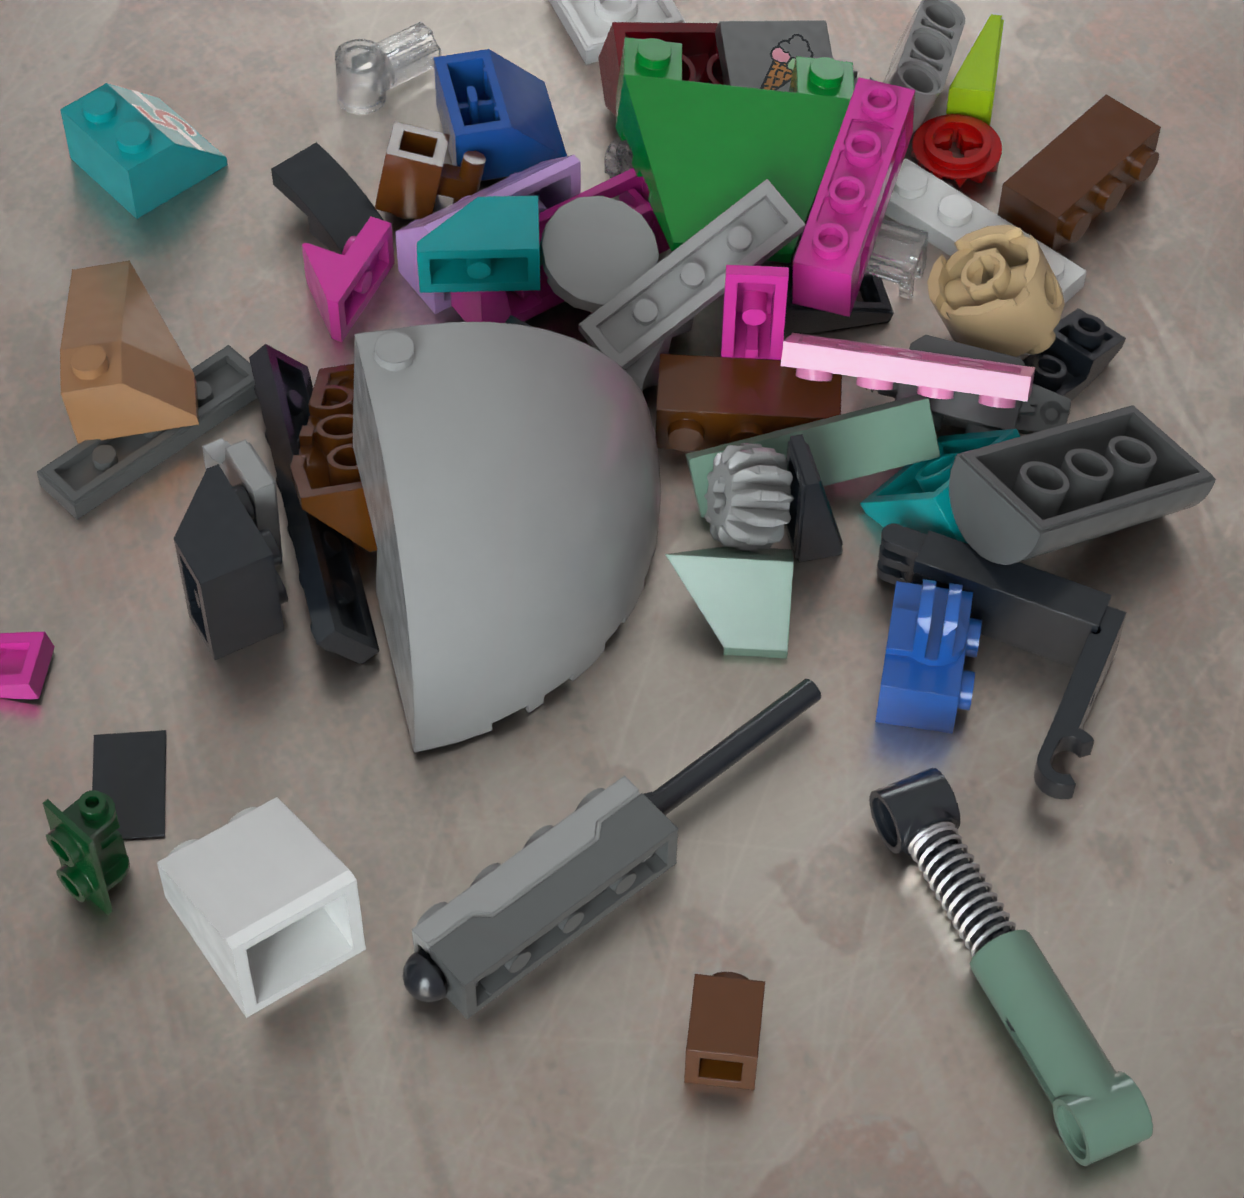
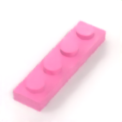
(933, 373)

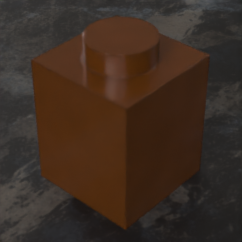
(724, 1030)

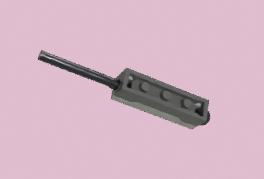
(568, 876)

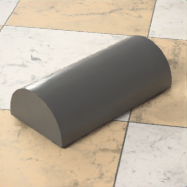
(1071, 485)

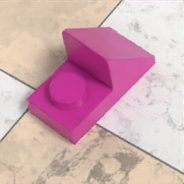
(348, 281)

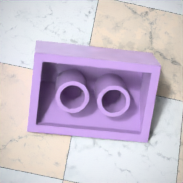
(550, 180)

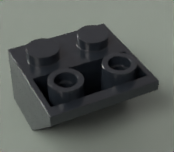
(228, 568)

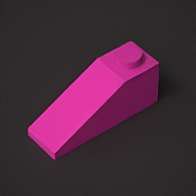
(754, 312)

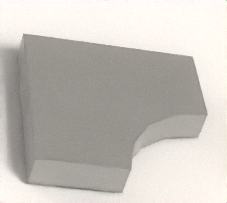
(244, 466)

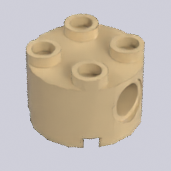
(997, 292)

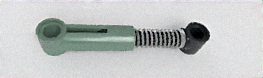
(1091, 1102)

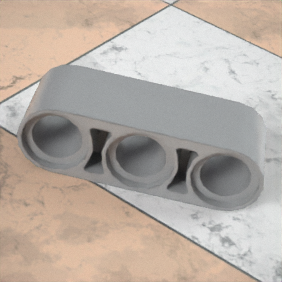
(926, 53)

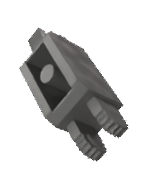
(1040, 412)

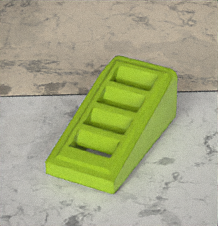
(975, 82)

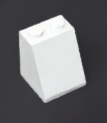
(265, 903)

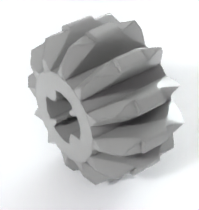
(748, 497)

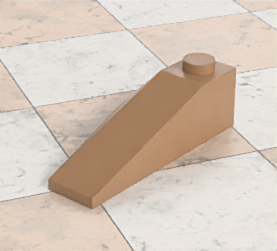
(120, 359)

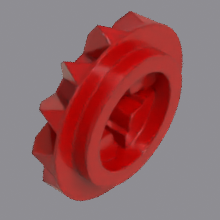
(972, 136)

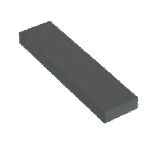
(104, 467)

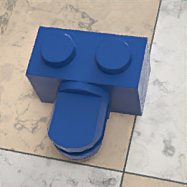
(926, 656)

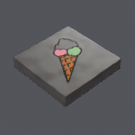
(765, 51)

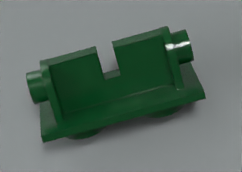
(88, 847)

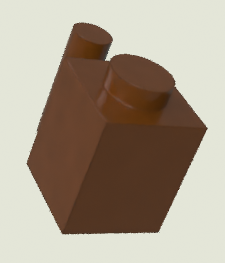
(417, 172)

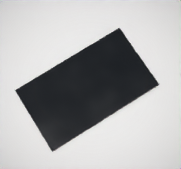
(133, 774)

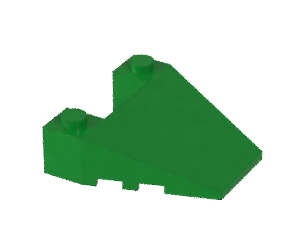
(718, 142)

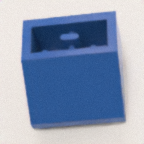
(495, 111)

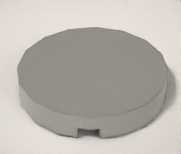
(595, 250)

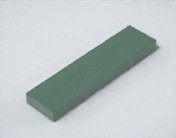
(844, 444)

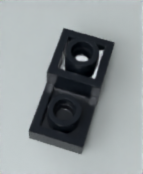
(1077, 355)

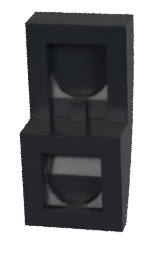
(325, 194)

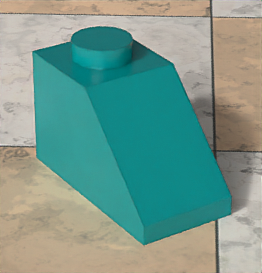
(483, 248)

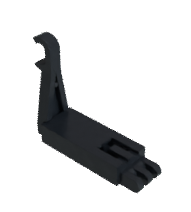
(1028, 612)

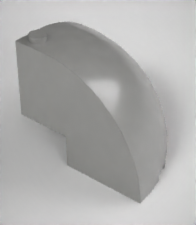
(504, 512)

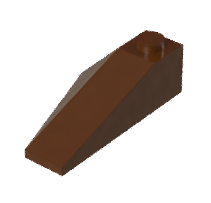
(326, 464)

